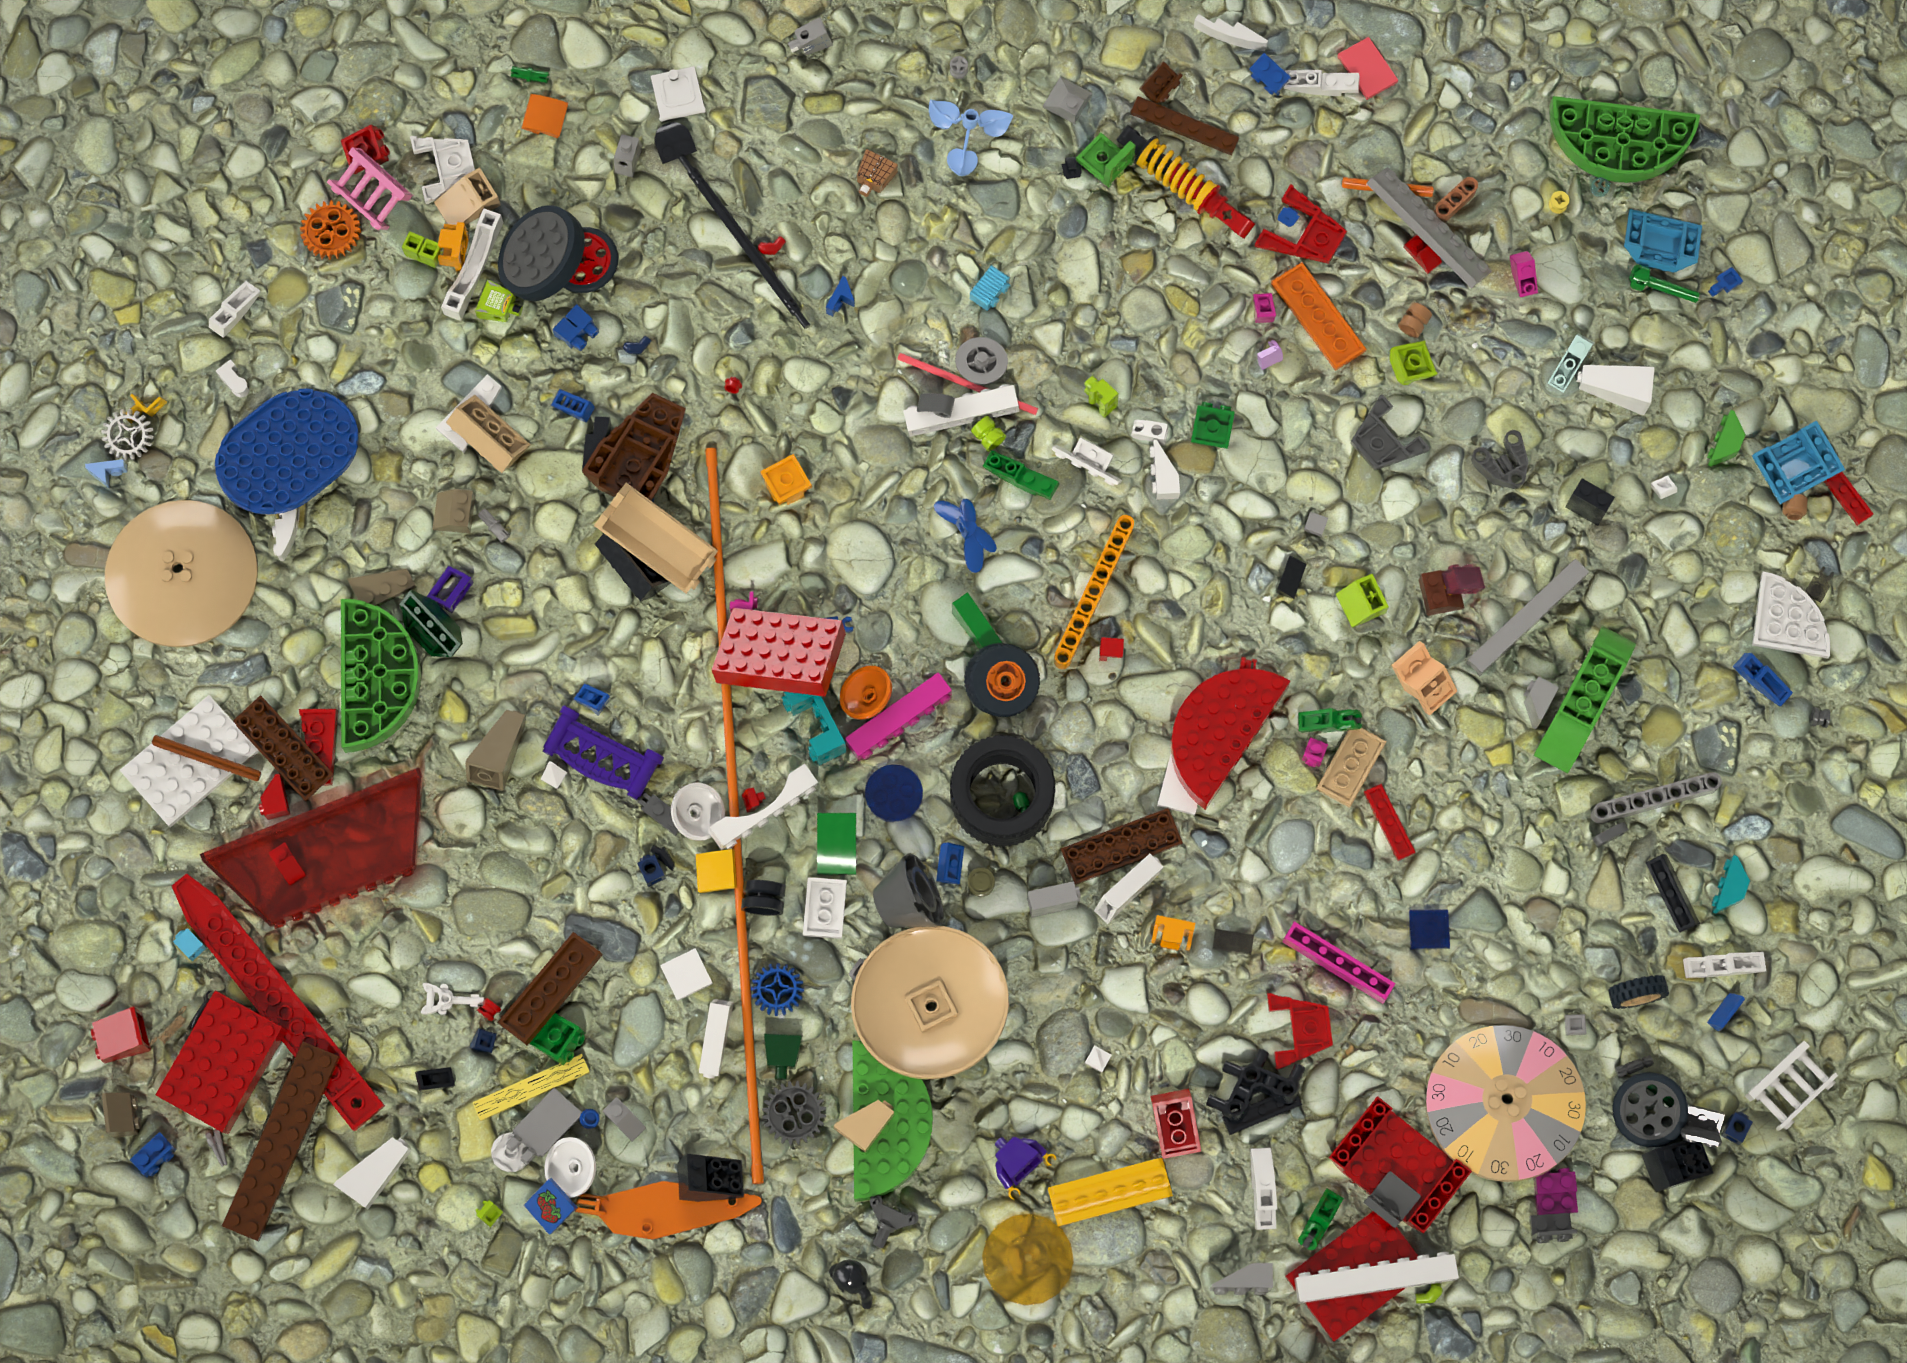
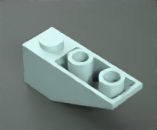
(1570, 362)

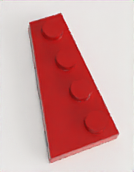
(320, 734)

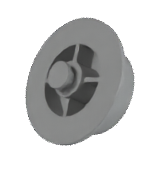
(981, 360)

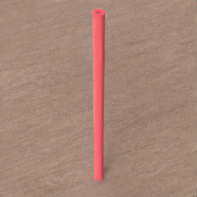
(956, 379)

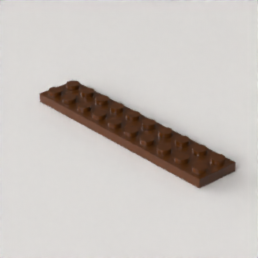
(280, 1141)

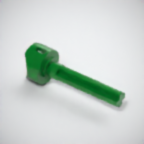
(1641, 278)

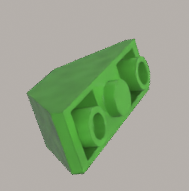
(1728, 440)

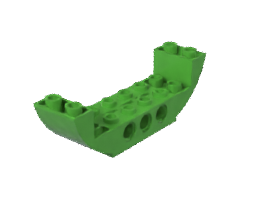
(1585, 699)

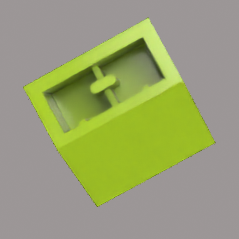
(1362, 601)

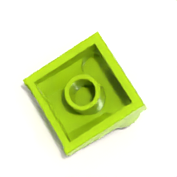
(1411, 362)

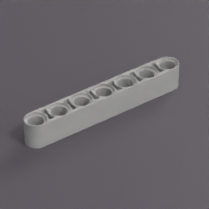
(1663, 792)

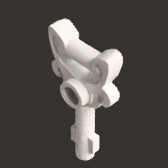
(446, 999)

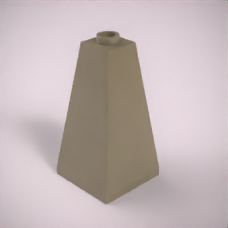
(495, 754)

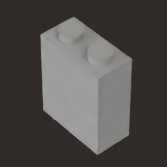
(1053, 899)

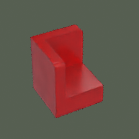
(1111, 648)

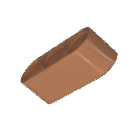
(1460, 193)

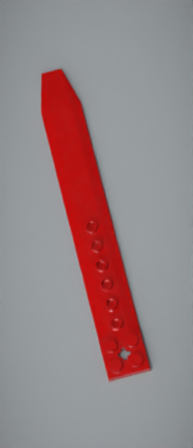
(272, 995)

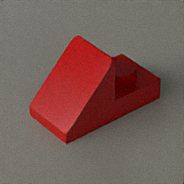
(1422, 254)
(287, 864)

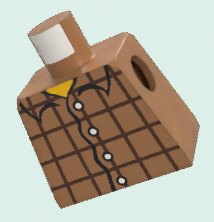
(875, 173)

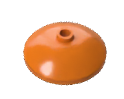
(865, 692)

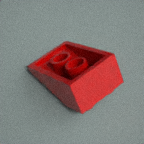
(1175, 1123)

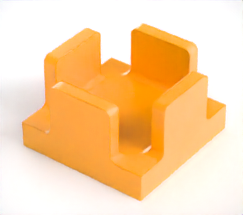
(455, 243)
(786, 480)
(1173, 932)

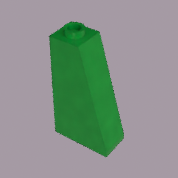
(974, 622)

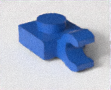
(1727, 280)

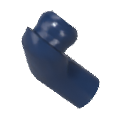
(635, 347)

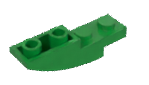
(1020, 476)

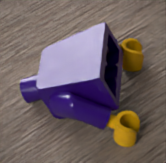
(1017, 1160)

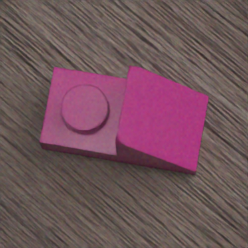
(1264, 308)

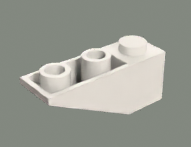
(1166, 477)

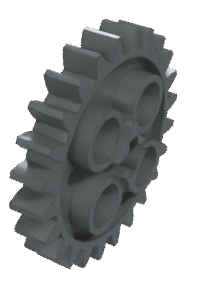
(810, 1106)

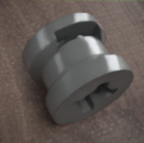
(1820, 717)

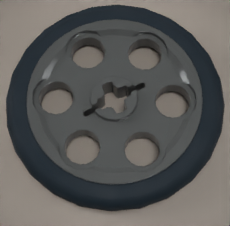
(1666, 1087)

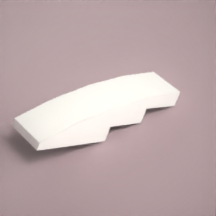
(1237, 35)
(1724, 965)

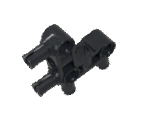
(1265, 1082)

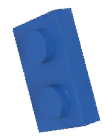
(1270, 74)

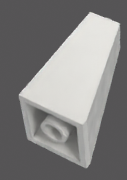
(1620, 385)

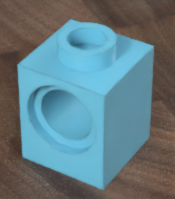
(189, 944)

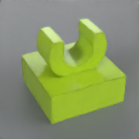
(489, 1213)

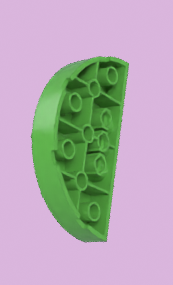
(1620, 139)
(376, 675)
(905, 1138)

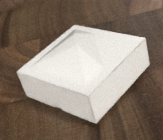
(1664, 487)
(1098, 1059)

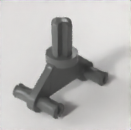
(889, 1220)

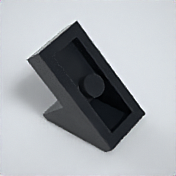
(434, 1079)

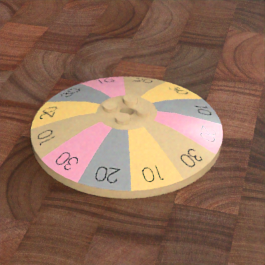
(1496, 1137)

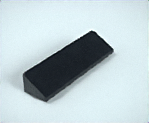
(1672, 893)

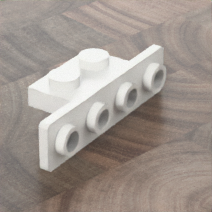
(1090, 457)

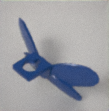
(974, 536)

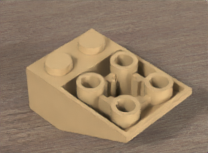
(467, 199)

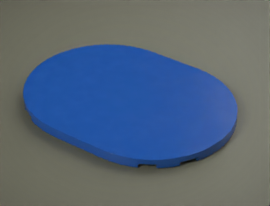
(286, 451)

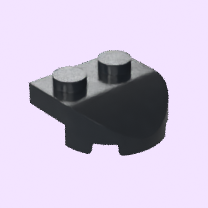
(673, 141)

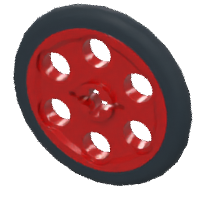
(609, 263)

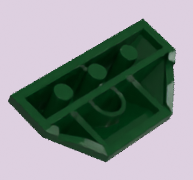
(430, 625)

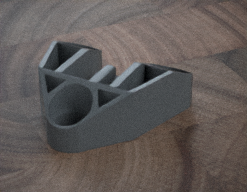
(1492, 471)

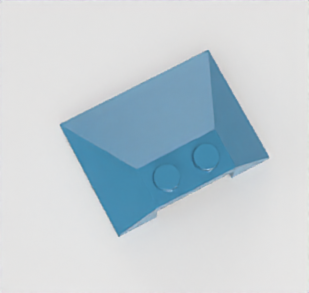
(1662, 241)
(1798, 462)

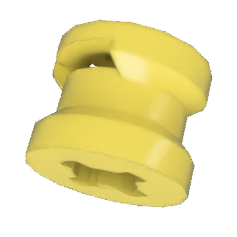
(1556, 206)

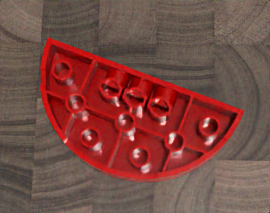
(1219, 725)

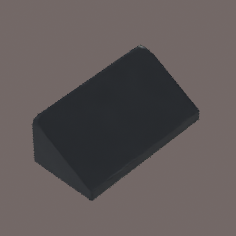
(1291, 577)

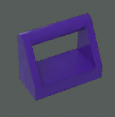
(458, 592)

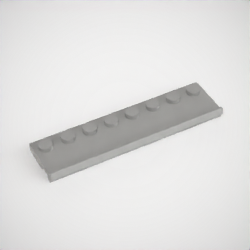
(1429, 227)

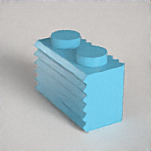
(989, 288)

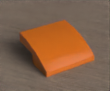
(544, 115)

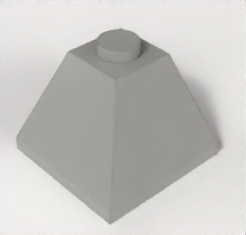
(1067, 100)

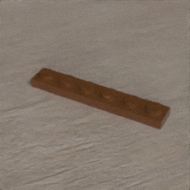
(1184, 125)

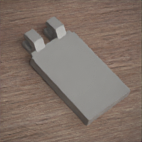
(544, 1126)

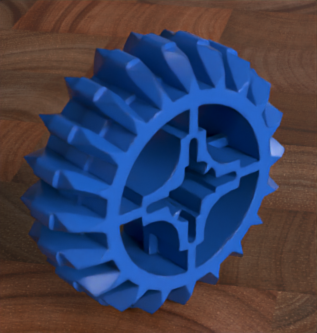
(785, 989)

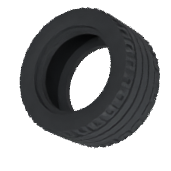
(1002, 751)

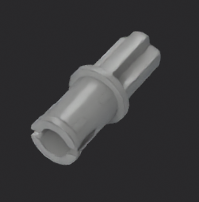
(494, 525)

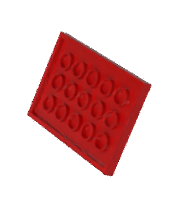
(1363, 1243)

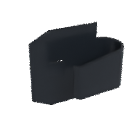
(1071, 168)

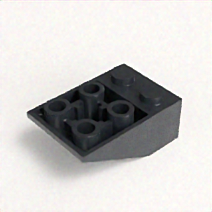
(1676, 1164)
(709, 1178)

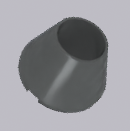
(908, 896)

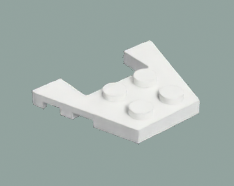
(452, 161)

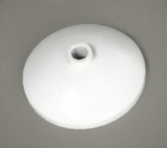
(705, 805)
(563, 1162)

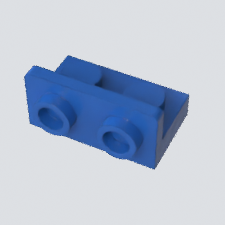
(153, 1155)

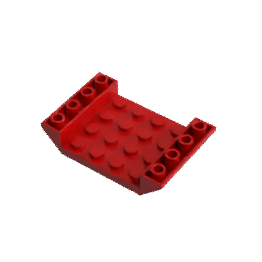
(1387, 1143)

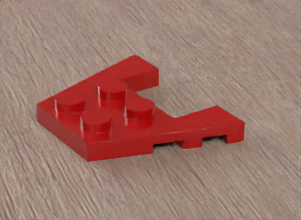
(1309, 1028)

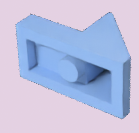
(102, 470)

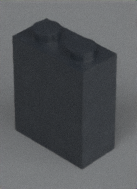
(1590, 502)

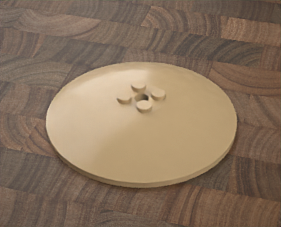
(185, 605)
(925, 968)

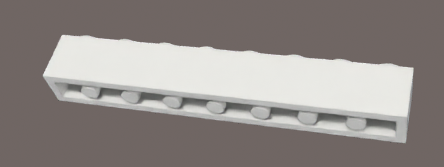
(1376, 1278)

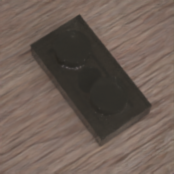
(1233, 942)

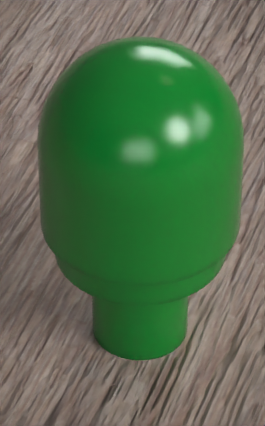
(1020, 801)

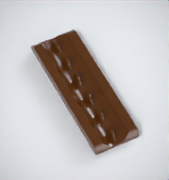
(283, 748)
(1121, 846)

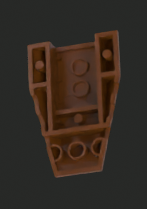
(638, 449)

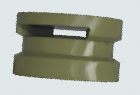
(981, 882)

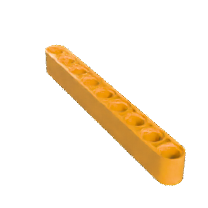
(1094, 583)

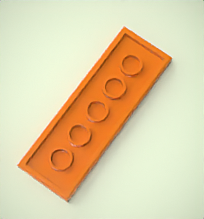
(1318, 316)

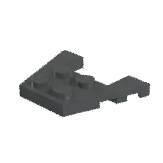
(1378, 444)

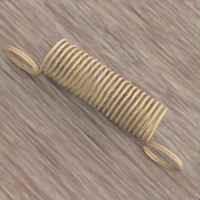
(176, 1024)

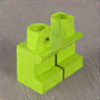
(421, 249)
(1102, 394)

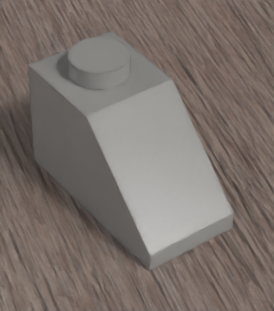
(624, 1119)

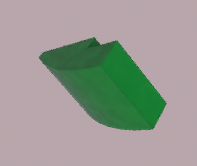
(836, 843)

